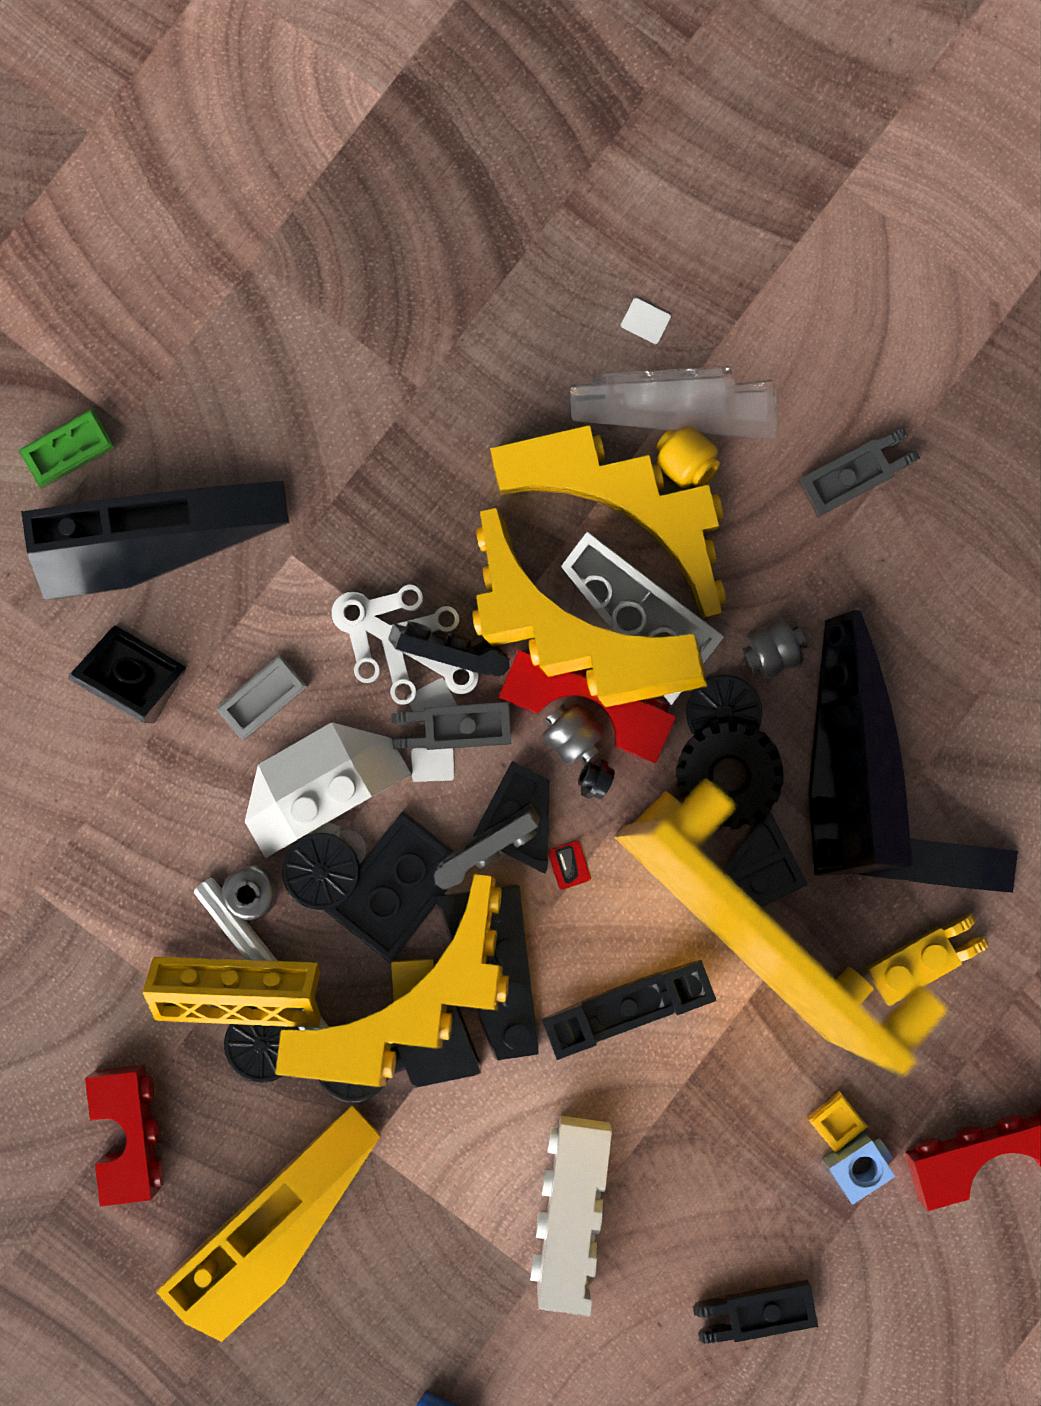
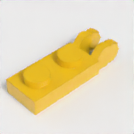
(923, 960)

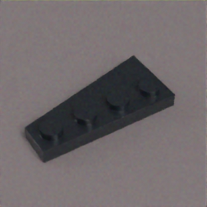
(512, 1026)

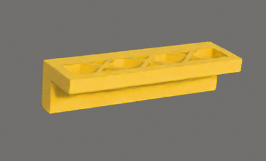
(233, 987)

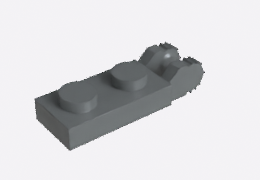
(854, 473)
(458, 726)
(485, 847)

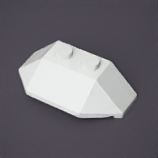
(319, 782)

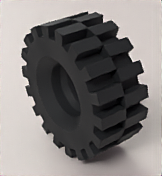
(749, 747)

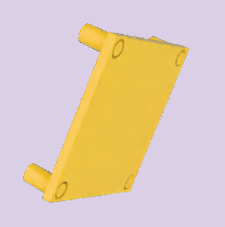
(666, 845)

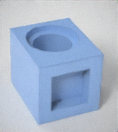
(860, 1185)

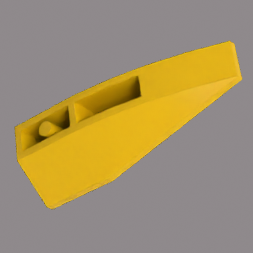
(269, 1233)

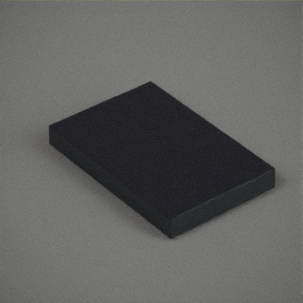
(394, 887)

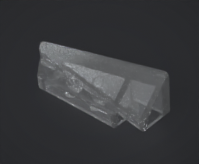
(679, 399)

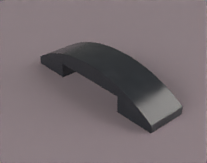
(957, 866)
(628, 1007)

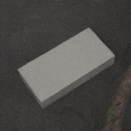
(261, 697)

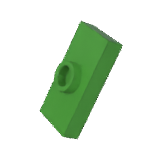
(66, 448)

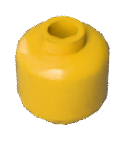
(687, 457)

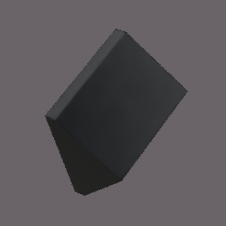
(129, 675)

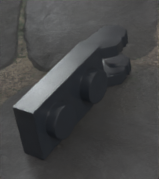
(452, 650)
(759, 1313)

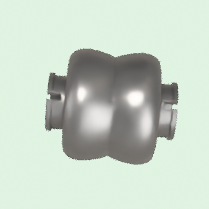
(774, 647)
(573, 734)
(239, 903)

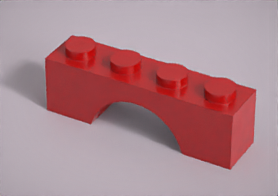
(637, 725)
(947, 1168)

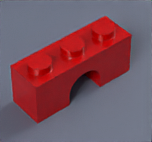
(124, 1097)

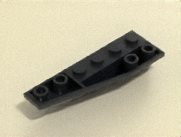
(144, 536)
(856, 760)

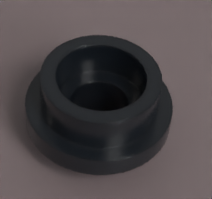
(596, 779)

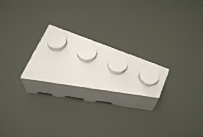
(631, 600)
(571, 1214)

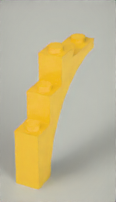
(677, 520)
(623, 665)
(461, 978)

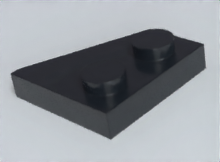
(516, 791)
(764, 865)

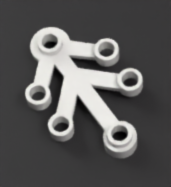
(380, 629)

